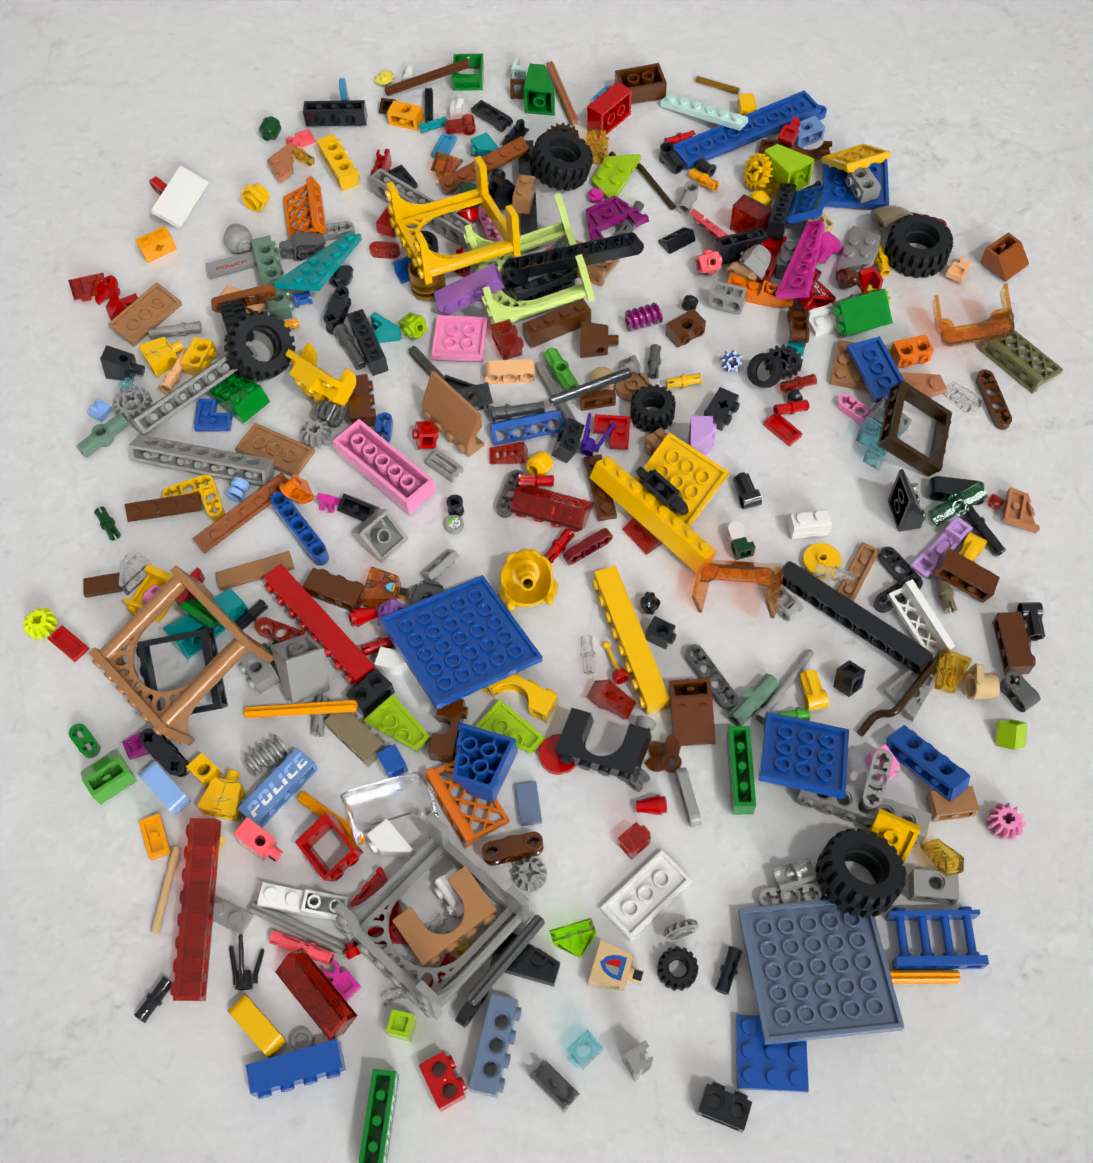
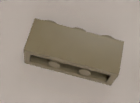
(355, 736)

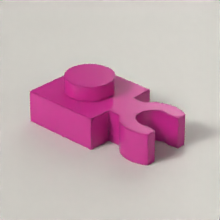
(343, 982)

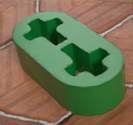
(88, 738)

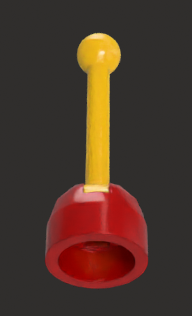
(619, 675)

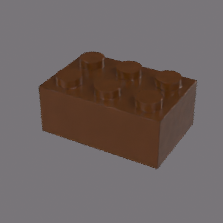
(645, 82)

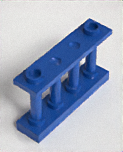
(927, 960)

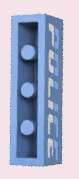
(278, 787)

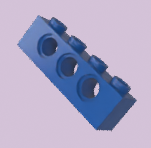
(928, 763)

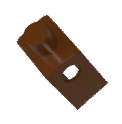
(595, 339)

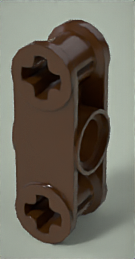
(798, 325)
(512, 848)

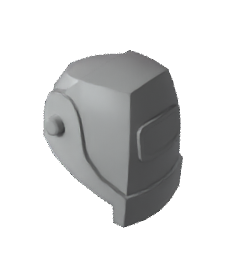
(756, 259)

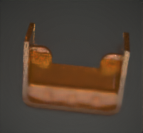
(999, 324)
(763, 574)

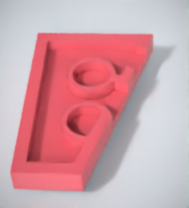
(710, 226)

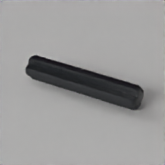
(428, 104)

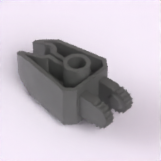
(302, 245)

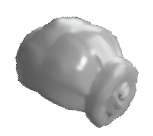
(238, 239)

